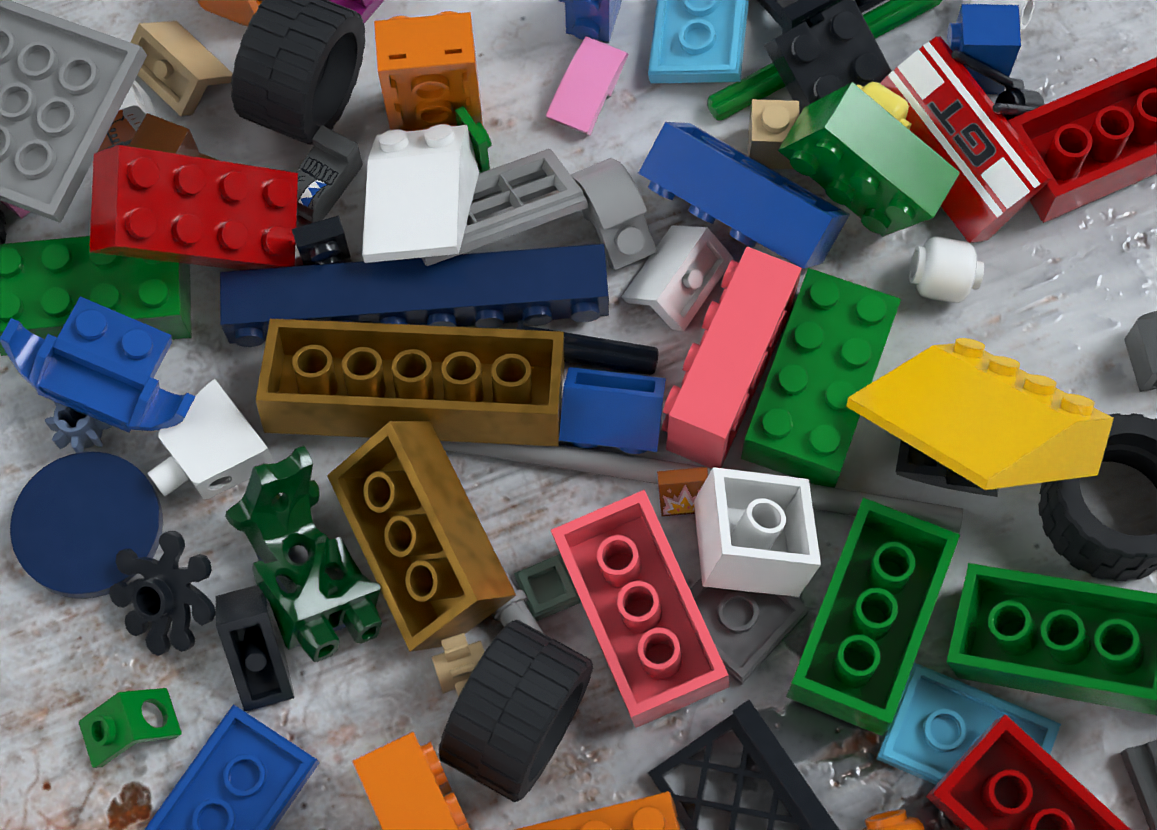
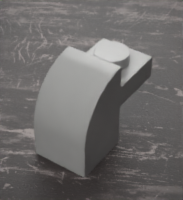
(616, 212)

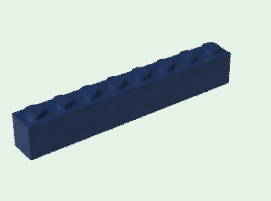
(454, 293)

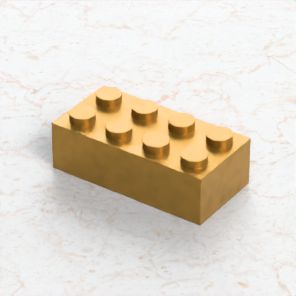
(420, 534)

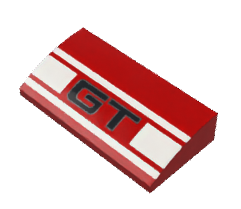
(959, 124)

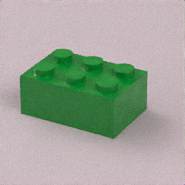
(868, 161)

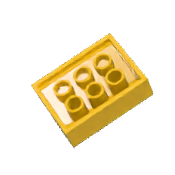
(987, 417)

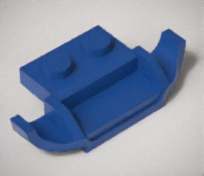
(100, 368)

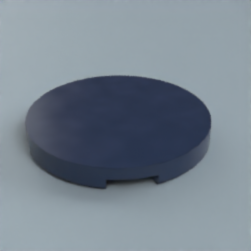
(78, 519)

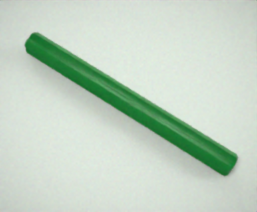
(767, 79)

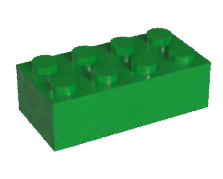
(48, 276)
(820, 362)
(873, 617)
(1057, 638)

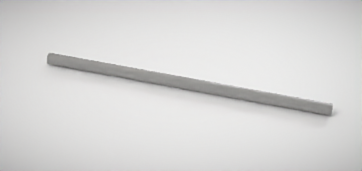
(645, 470)

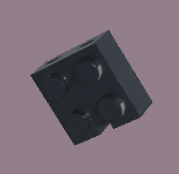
(828, 54)

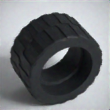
(298, 66)
(1079, 534)
(515, 710)

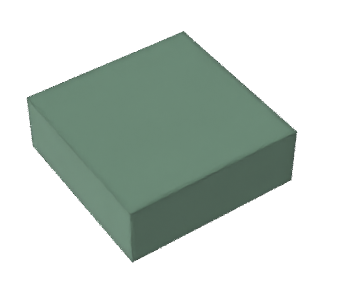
(547, 587)

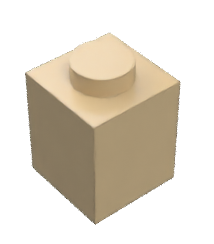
(768, 128)

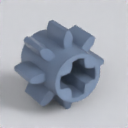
(73, 429)

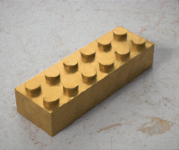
(364, 375)

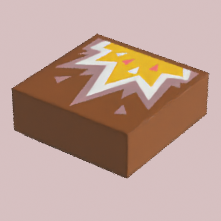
(679, 490)

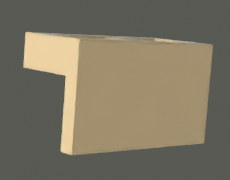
(177, 65)

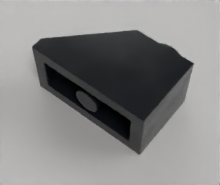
(253, 647)

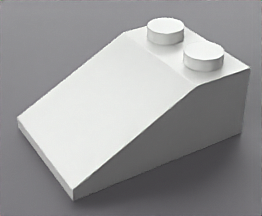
(418, 193)

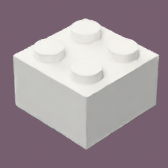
(756, 532)

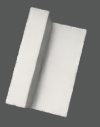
(680, 274)

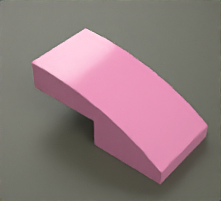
(586, 85)

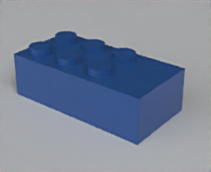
(742, 194)

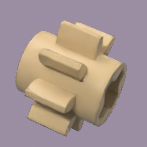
(456, 662)

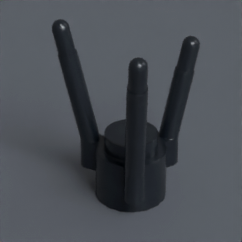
(1015, 99)

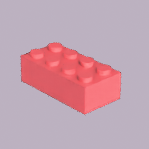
(730, 358)
(641, 608)

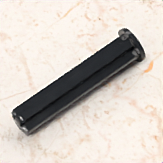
(606, 352)

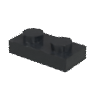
(322, 242)

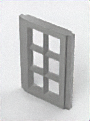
(522, 217)

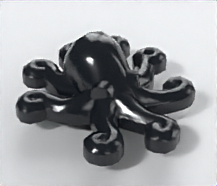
(164, 595)

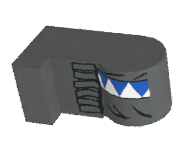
(326, 173)

